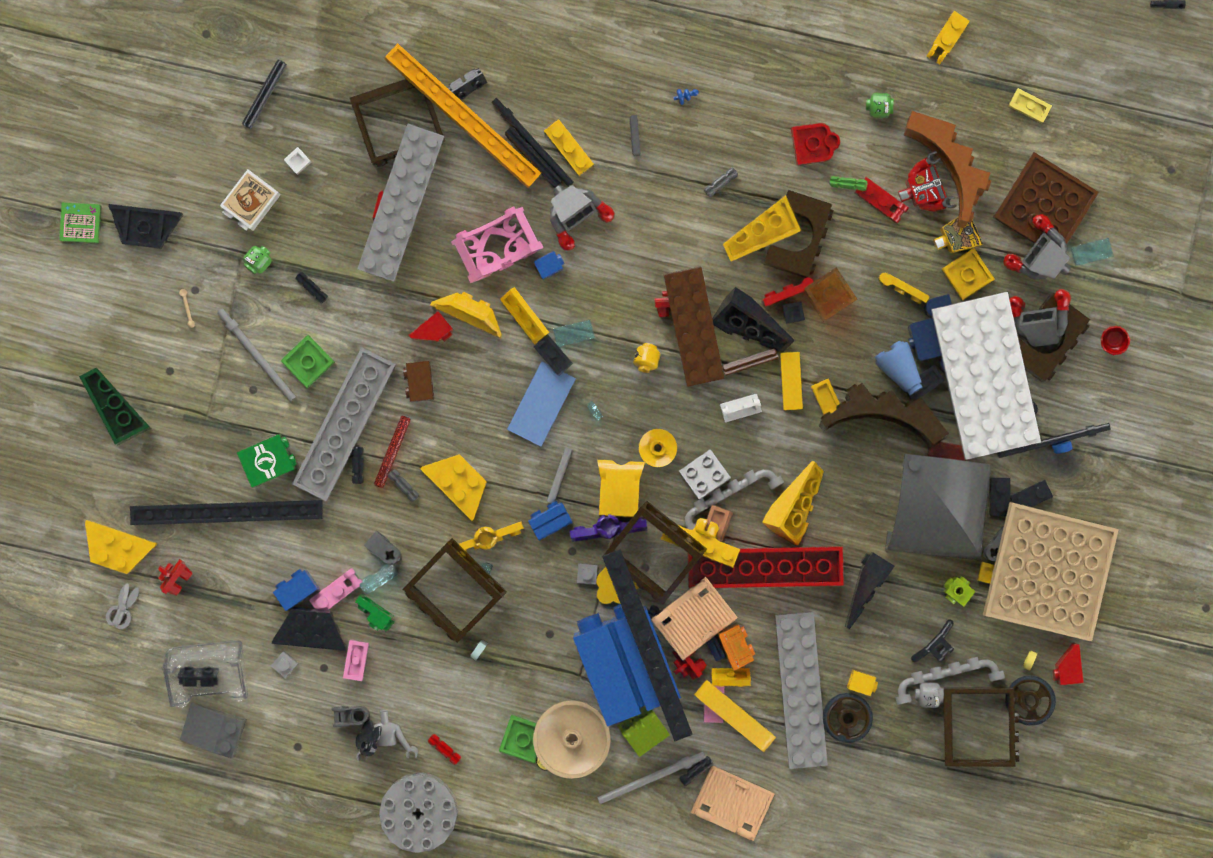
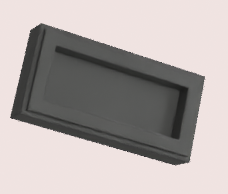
(635, 135)

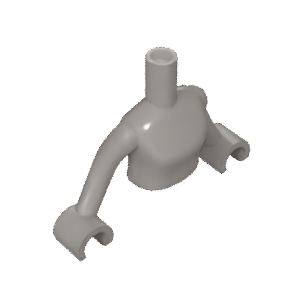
(388, 735)

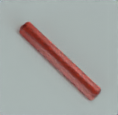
(392, 451)

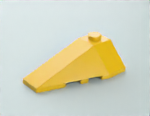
(790, 511)

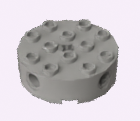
(408, 829)

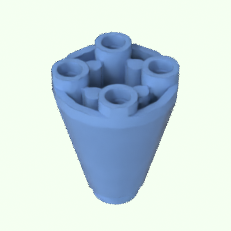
(900, 367)

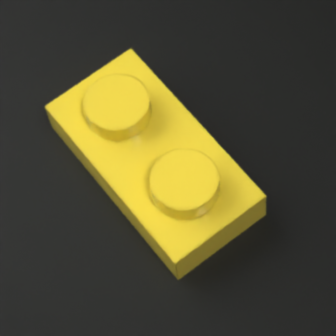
(1030, 105)

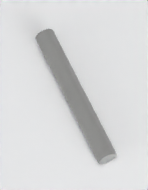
(559, 475)

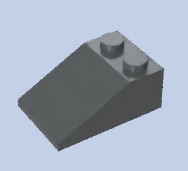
(213, 730)

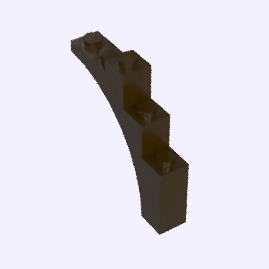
(861, 404)

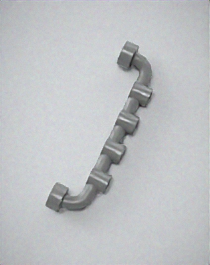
(733, 487)
(936, 673)

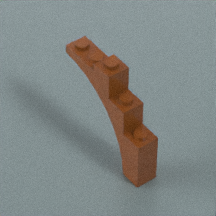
(940, 137)

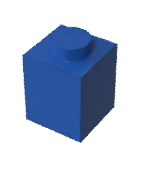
(549, 265)

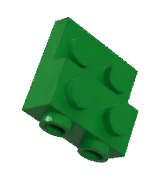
(379, 617)

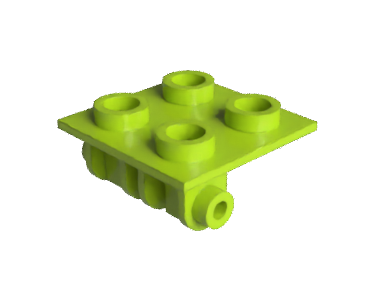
(643, 731)

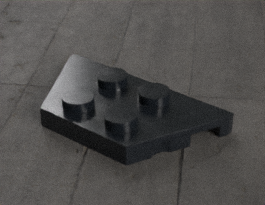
(143, 225)
(310, 629)

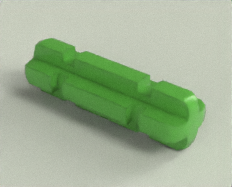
(848, 183)

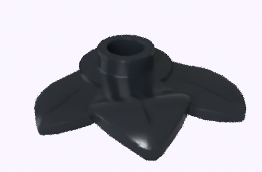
(367, 738)

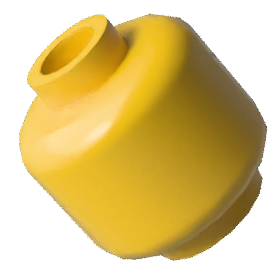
(646, 357)

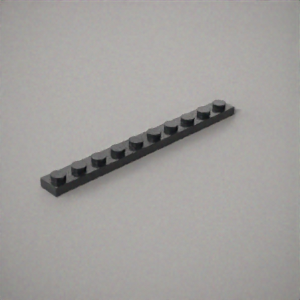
(226, 512)
(647, 645)

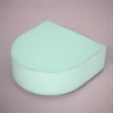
(478, 650)

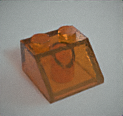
(830, 294)

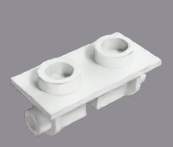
(741, 407)

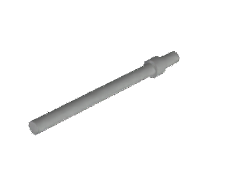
(233, 327)
(685, 763)

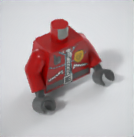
(926, 187)

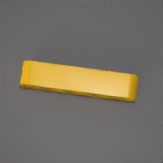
(735, 716)

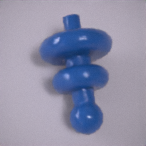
(681, 96)

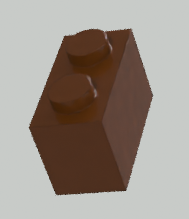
(419, 381)

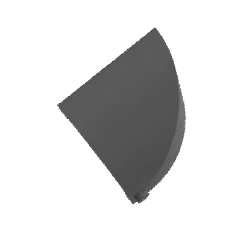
(941, 508)

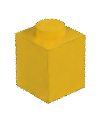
(862, 682)

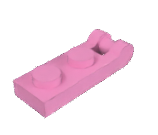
(335, 591)

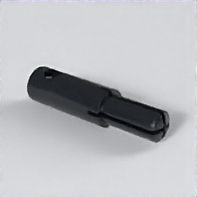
(1168, 4)

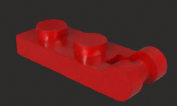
(882, 201)
(788, 291)

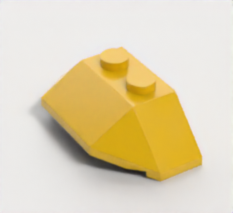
(469, 311)

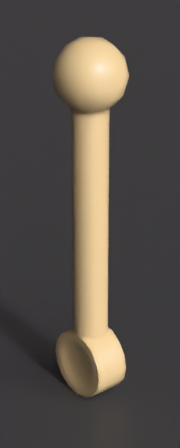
(183, 293)

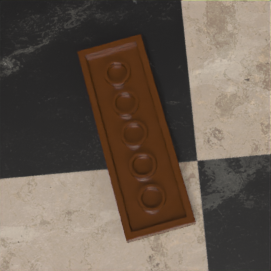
(693, 326)

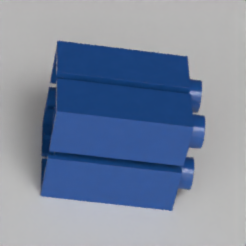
(616, 666)

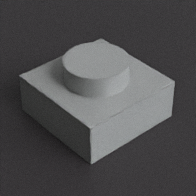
(587, 573)
(284, 664)

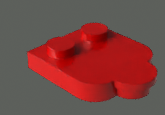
(814, 143)

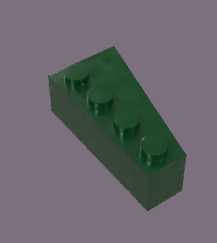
(116, 413)

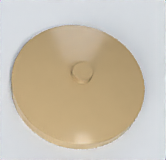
(571, 739)

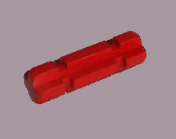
(444, 749)

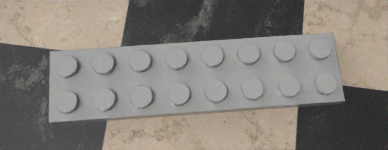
(400, 202)
(344, 424)
(801, 690)

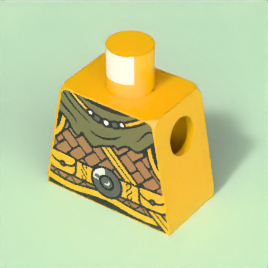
(958, 238)

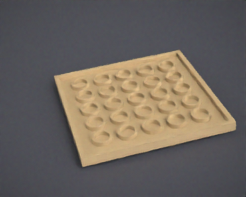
(1050, 572)

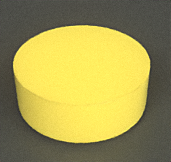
(1029, 661)

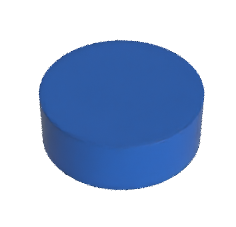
(1062, 447)

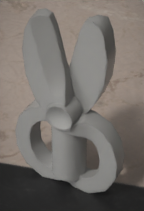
(124, 603)

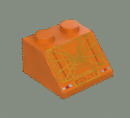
(736, 646)

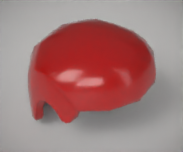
(1115, 340)

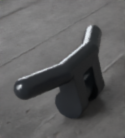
(938, 639)

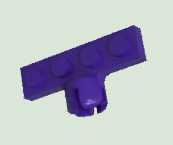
(606, 527)

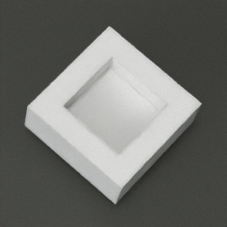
(297, 160)

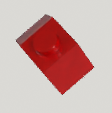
(433, 329)
(1069, 667)

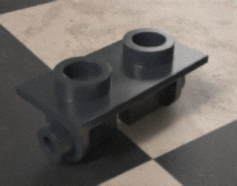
(474, 81)
(189, 675)

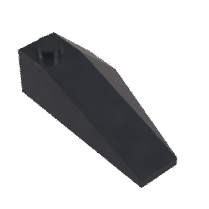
(745, 317)
(871, 575)

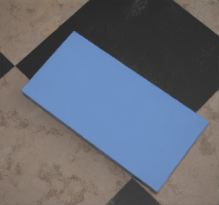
(541, 404)

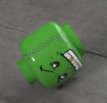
(880, 105)
(257, 259)

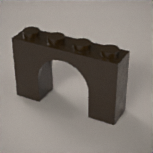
(801, 262)
(1043, 365)

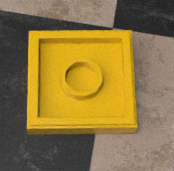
(967, 274)

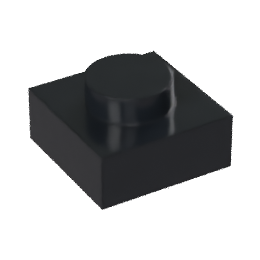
(793, 312)

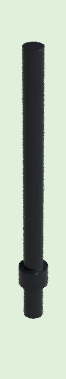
(507, 114)
(1089, 431)

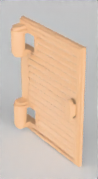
(694, 618)
(732, 802)

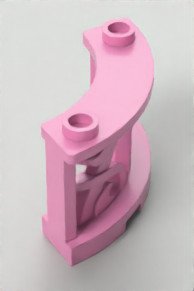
(523, 248)

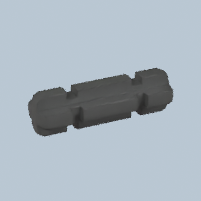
(720, 182)
(403, 485)

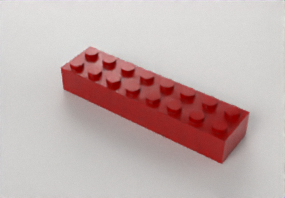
(773, 568)

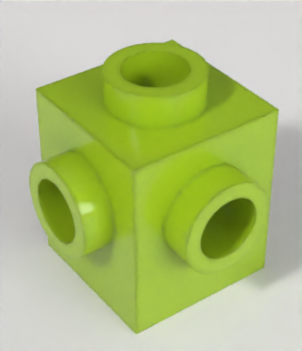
(964, 593)

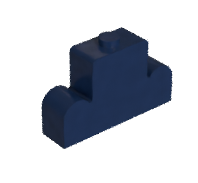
(923, 333)

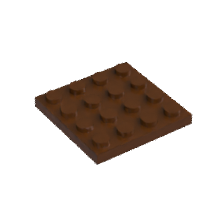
(1045, 191)

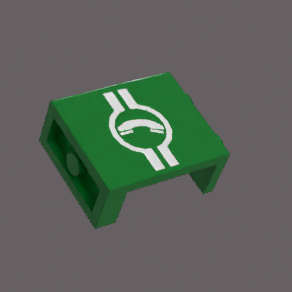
(267, 460)

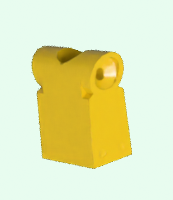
(619, 488)

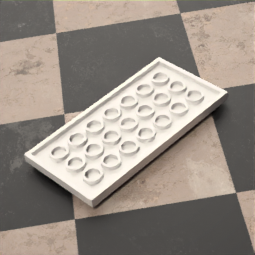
(986, 375)

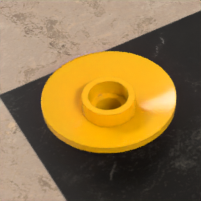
(667, 443)

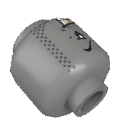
(929, 695)

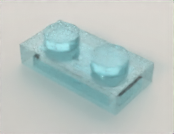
(372, 582)

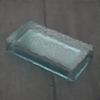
(1092, 252)
(573, 333)

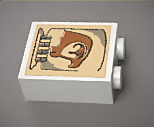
(249, 200)

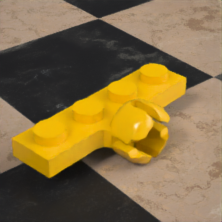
(486, 537)
(715, 550)

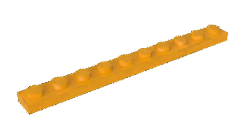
(462, 115)

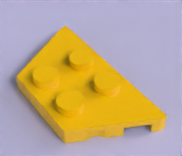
(459, 482)
(115, 548)

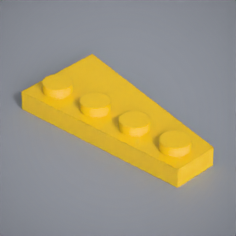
(764, 230)

